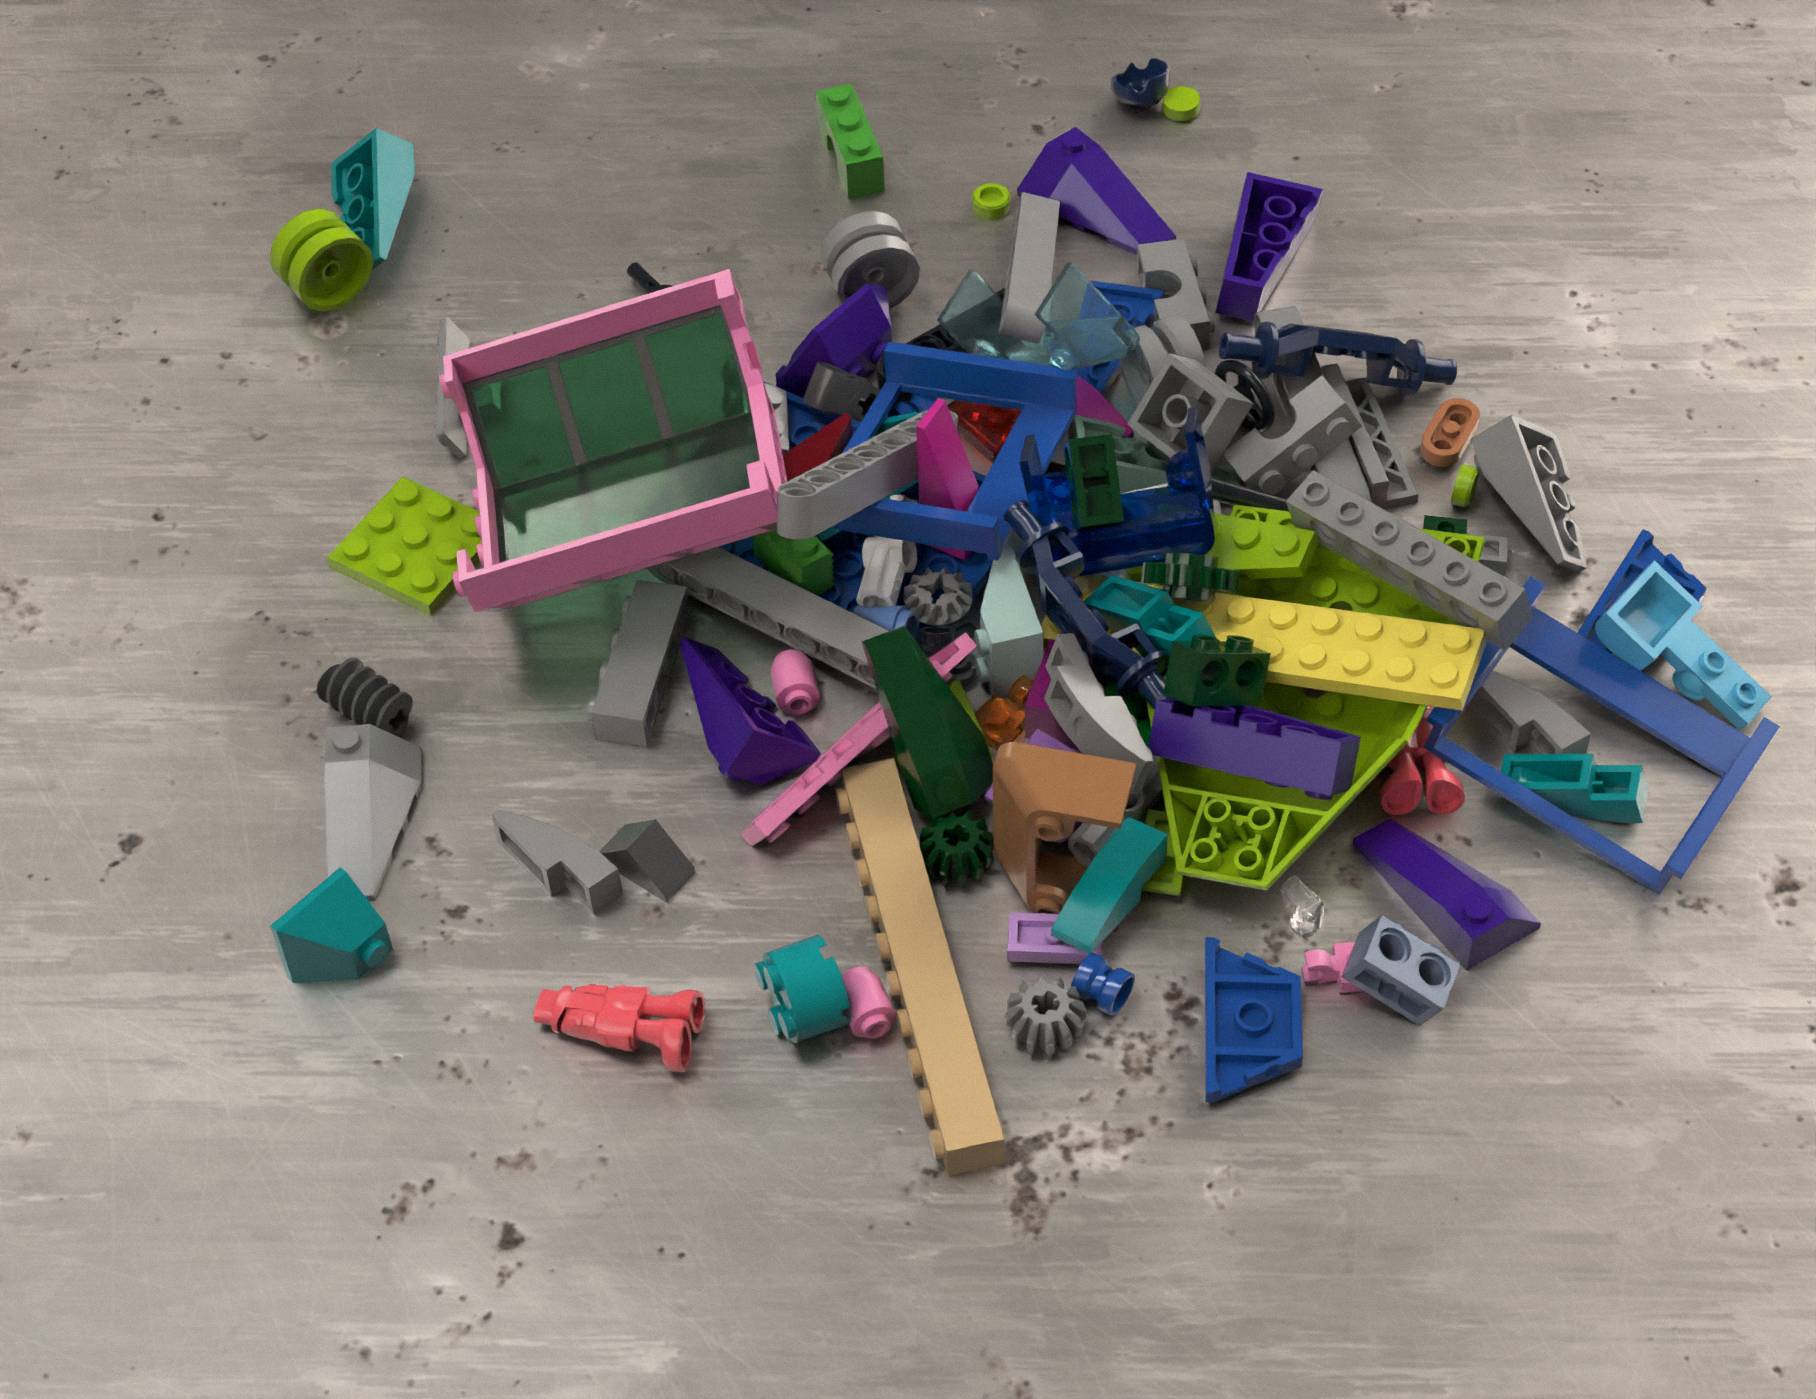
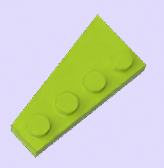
(1258, 548)

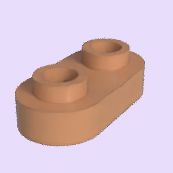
(1450, 432)

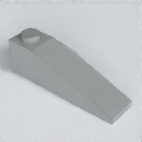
(367, 799)

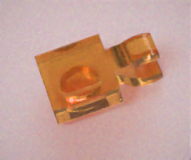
(1005, 719)

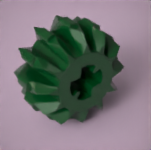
(957, 848)

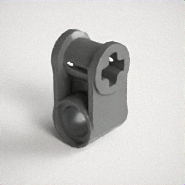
(839, 391)

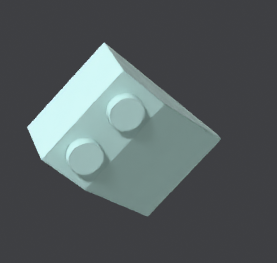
(1009, 628)

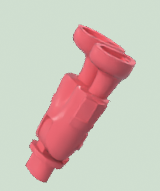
(1404, 787)
(623, 1020)

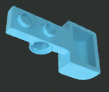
(1655, 621)

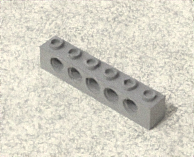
(1410, 559)

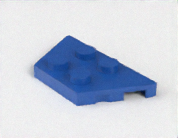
(1637, 559)
(1249, 1021)

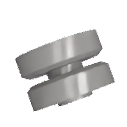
(870, 251)
(1166, 336)

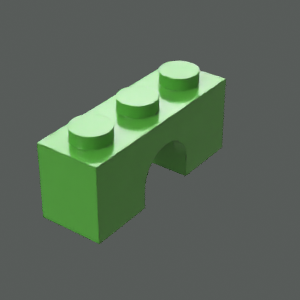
(849, 133)

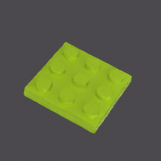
(409, 545)

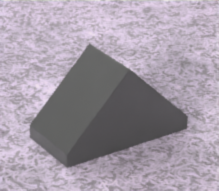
(649, 858)

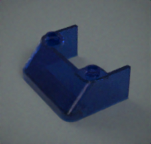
(1155, 519)

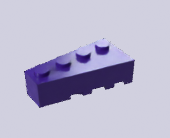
(1256, 746)

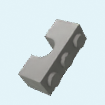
(1172, 269)
(1320, 426)

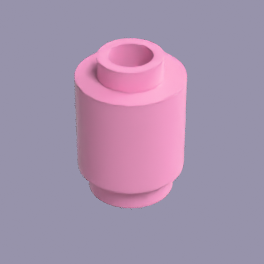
(794, 682)
(869, 1004)

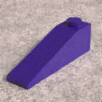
(1094, 192)
(1455, 901)

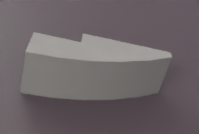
(1528, 718)
(558, 859)

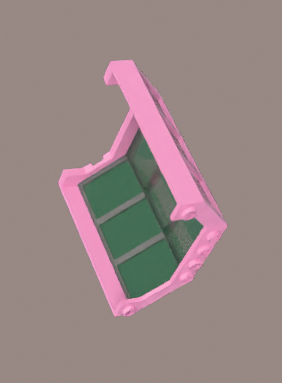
(614, 442)

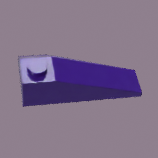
(741, 722)

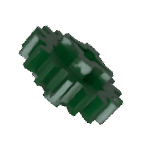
(1190, 576)

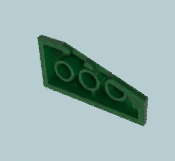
(932, 733)

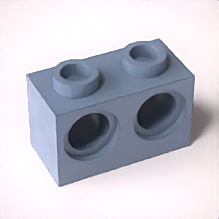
(1401, 970)

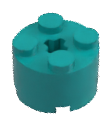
(803, 990)

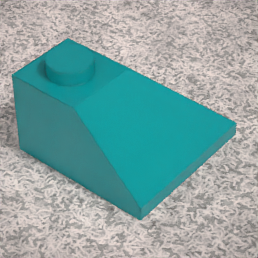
(331, 933)

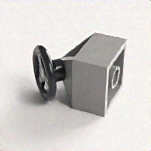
(1221, 408)

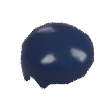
(1142, 86)

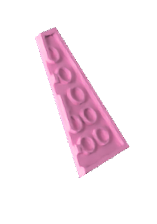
(857, 741)

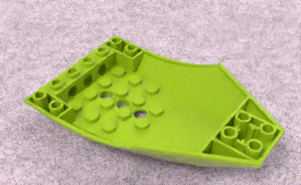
(1251, 831)

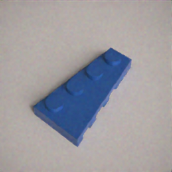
(1137, 307)

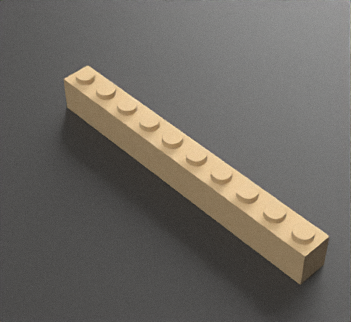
(921, 970)

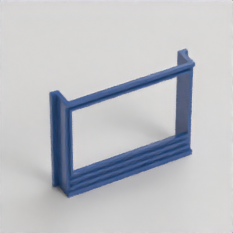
(1047, 406)
(1634, 698)

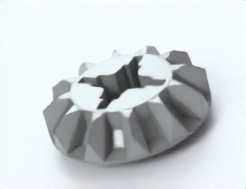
(949, 607)

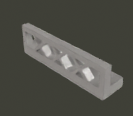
(1365, 446)

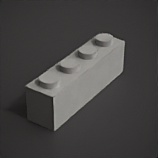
(639, 663)

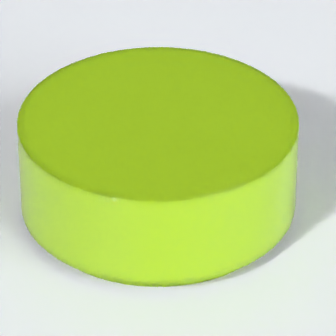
(1181, 103)
(991, 201)
(1465, 485)

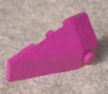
(943, 466)

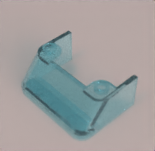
(1077, 319)

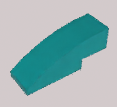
(1130, 602)
(1581, 786)
(1111, 885)

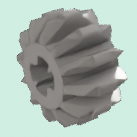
(1045, 1015)

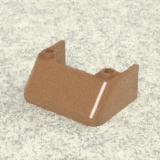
(1041, 797)

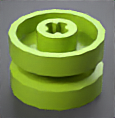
(321, 259)

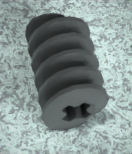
(365, 696)

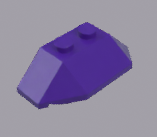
(847, 338)

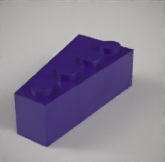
(1265, 237)

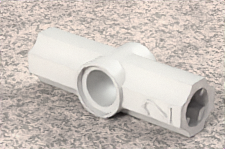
(885, 566)

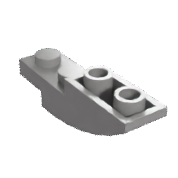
(1089, 718)

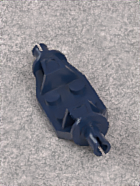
(1300, 341)
(1060, 596)

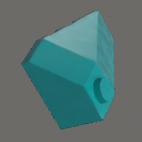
(373, 187)

